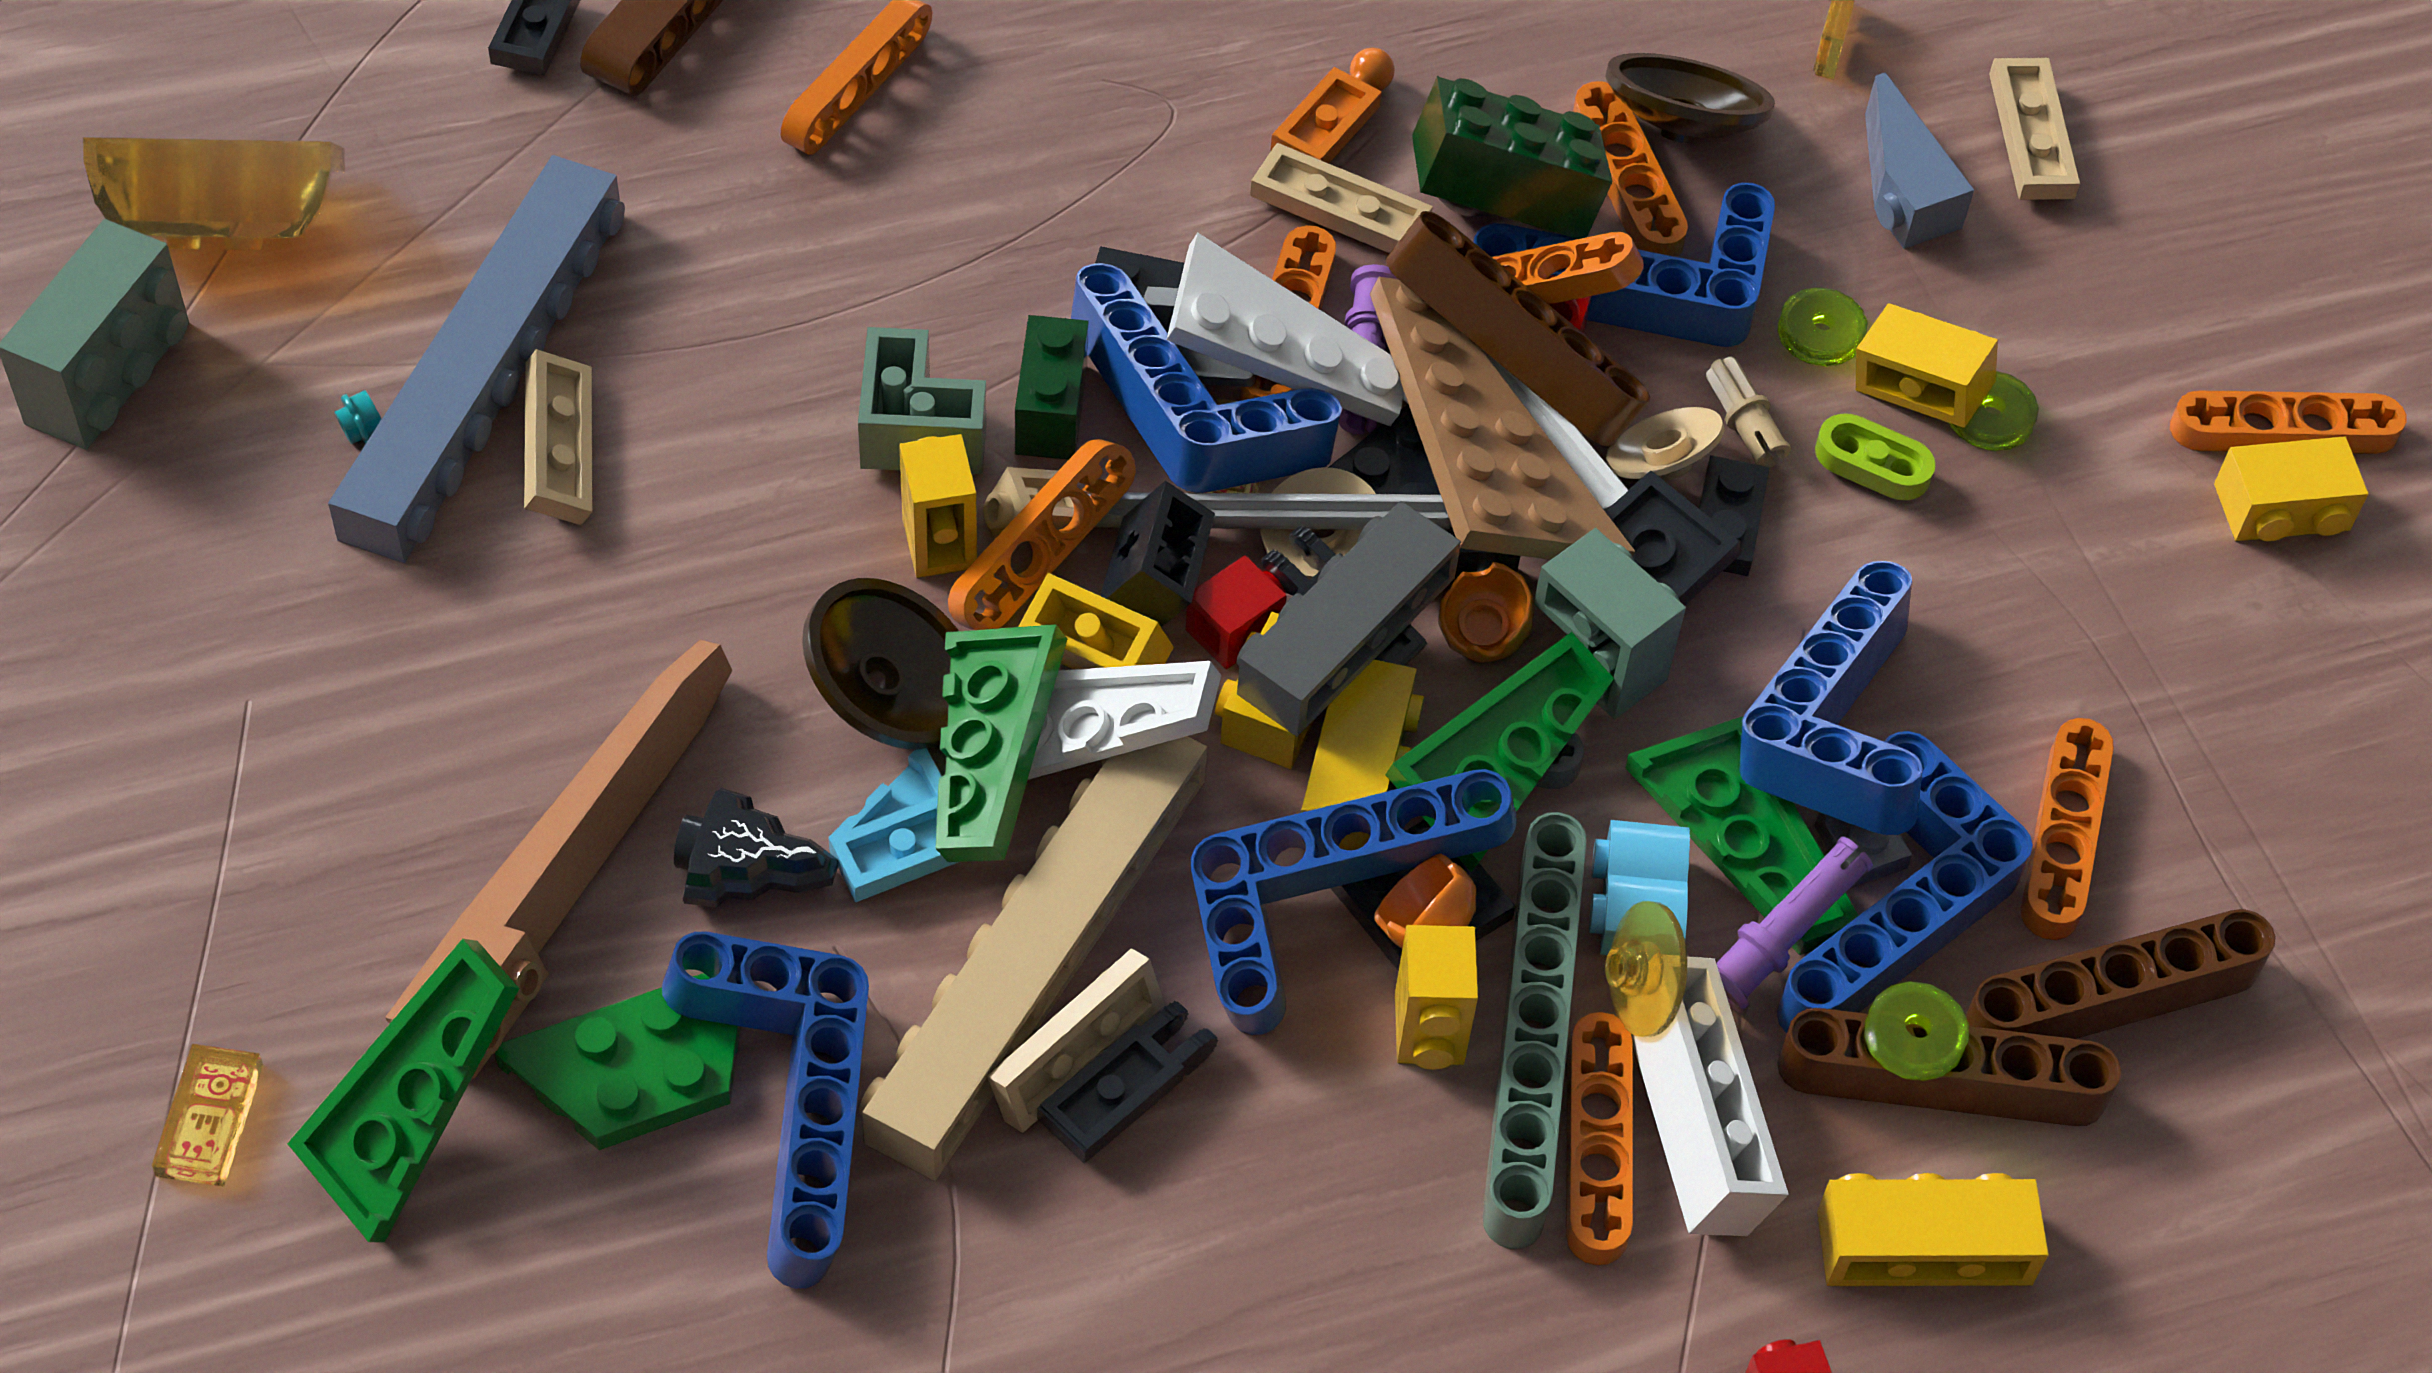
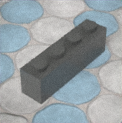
(1346, 617)

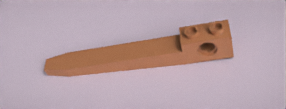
(581, 829)

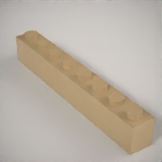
(1028, 953)

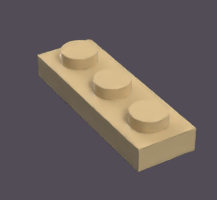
(2034, 128)
(1335, 198)
(558, 437)
(1075, 1036)

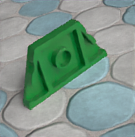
(627, 1067)

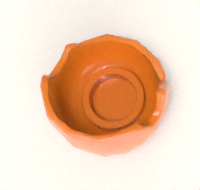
(1487, 613)
(1429, 895)

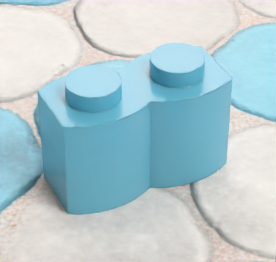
(1638, 866)

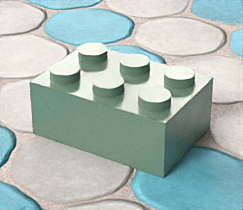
(94, 334)

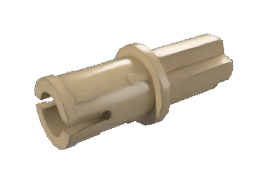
(1747, 411)

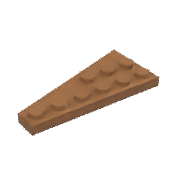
(1488, 454)

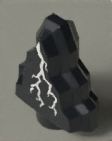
(745, 853)

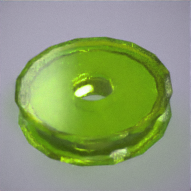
(1817, 345)
(2012, 425)
(1910, 1055)

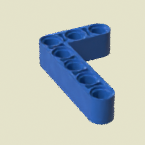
(1675, 294)
(1191, 436)
(1793, 729)
(1959, 865)
(1328, 866)
(811, 1084)

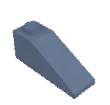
(1912, 177)

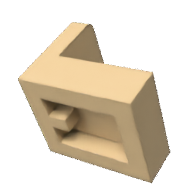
(1014, 492)

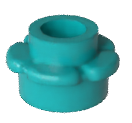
(358, 417)

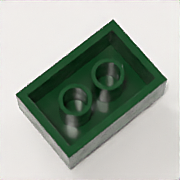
(1511, 157)

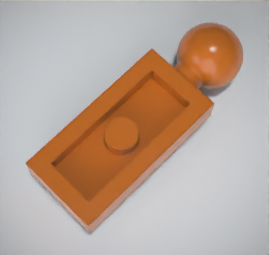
(1337, 106)

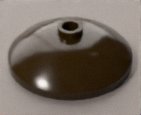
(1688, 96)
(880, 660)

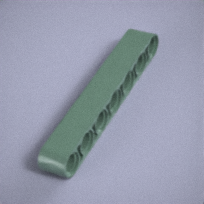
(1532, 1051)

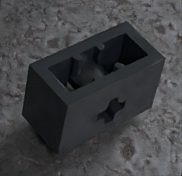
(1159, 554)

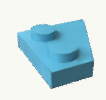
(893, 833)

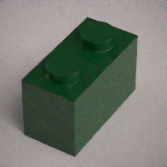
(1051, 387)

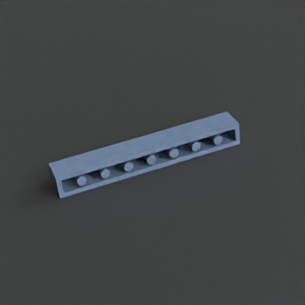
(476, 360)

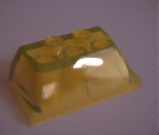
(211, 187)

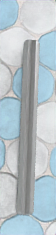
(1293, 510)

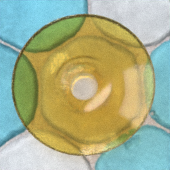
(1647, 968)

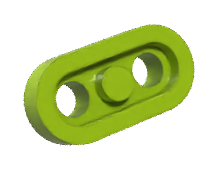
(1877, 456)

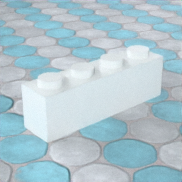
(1710, 1112)

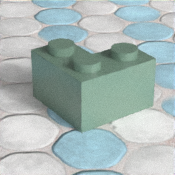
(906, 405)
(1615, 613)

